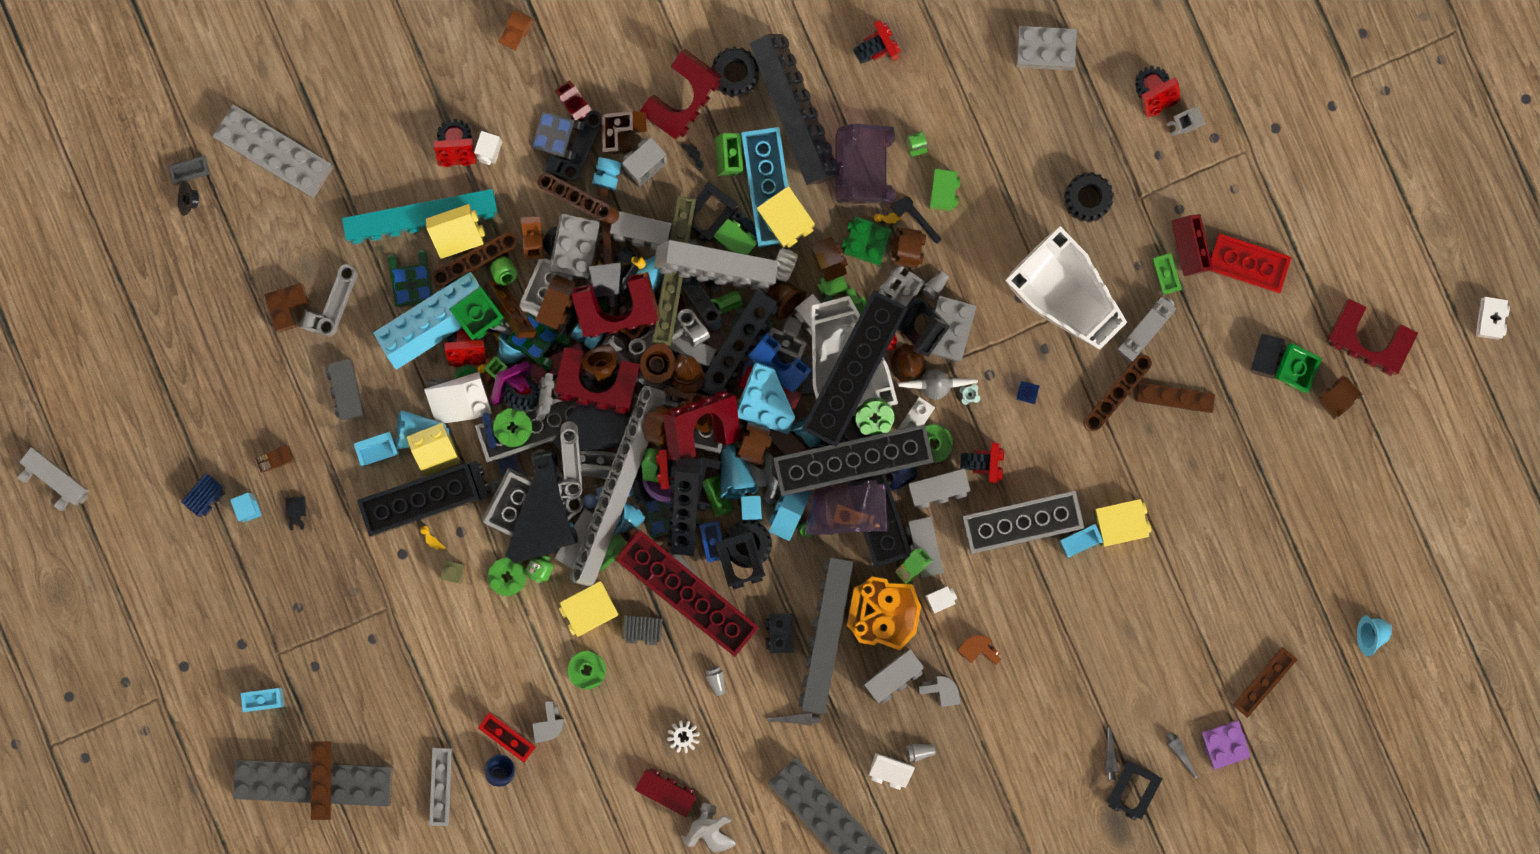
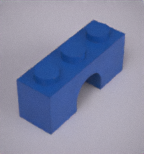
(790, 374)

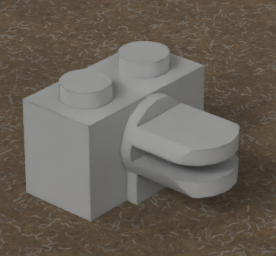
(788, 338)

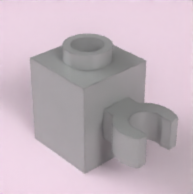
(1187, 121)

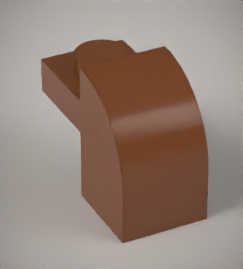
(516, 29)
(532, 238)
(974, 645)

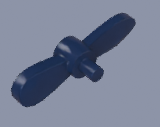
(489, 430)

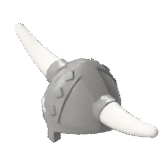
(936, 383)

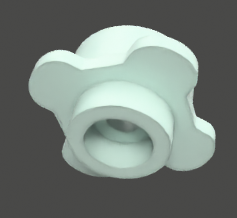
(971, 389)

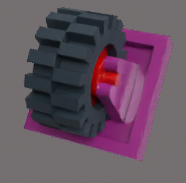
(514, 389)

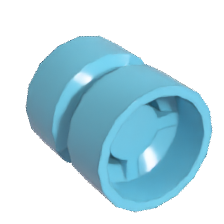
(607, 173)
(590, 343)

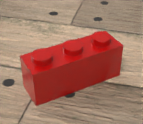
(507, 737)

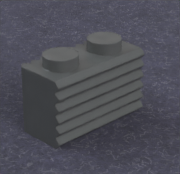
(642, 629)

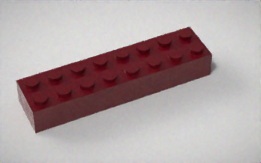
(686, 592)

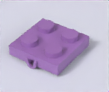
(1225, 744)

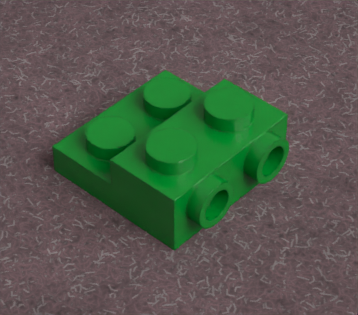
(866, 241)
(477, 313)
(1298, 368)

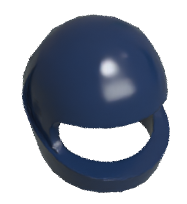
(902, 478)
(499, 770)

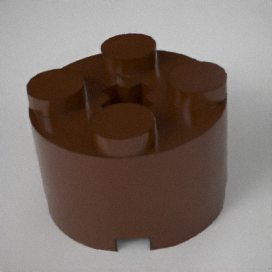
(908, 247)
(1340, 397)
(654, 427)
(753, 442)

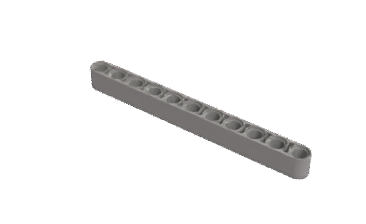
(615, 490)

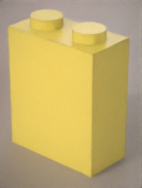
(786, 218)
(455, 231)
(433, 449)
(1122, 522)
(588, 609)

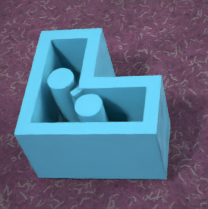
(788, 514)

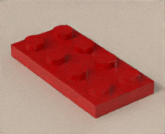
(1249, 263)

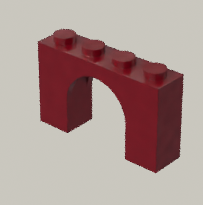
(703, 82)
(595, 321)
(1345, 337)
(618, 397)
(681, 422)

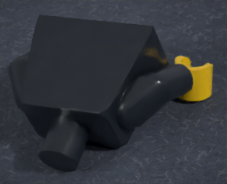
(612, 279)

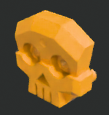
(899, 616)

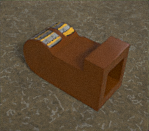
(275, 459)

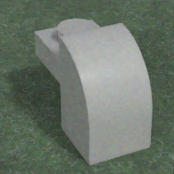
(946, 689)
(548, 729)

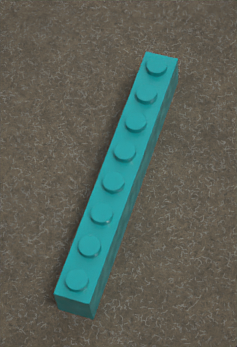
(413, 216)

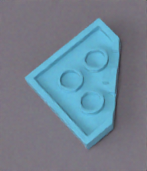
(765, 400)

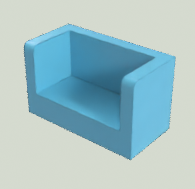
(376, 449)
(246, 507)
(751, 508)
(1080, 541)
(262, 699)

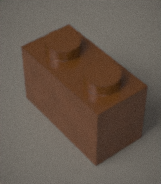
(829, 259)

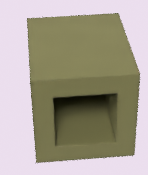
(453, 572)

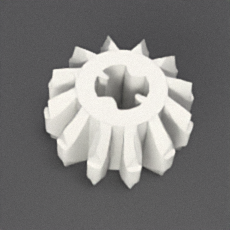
(786, 263)
(690, 734)

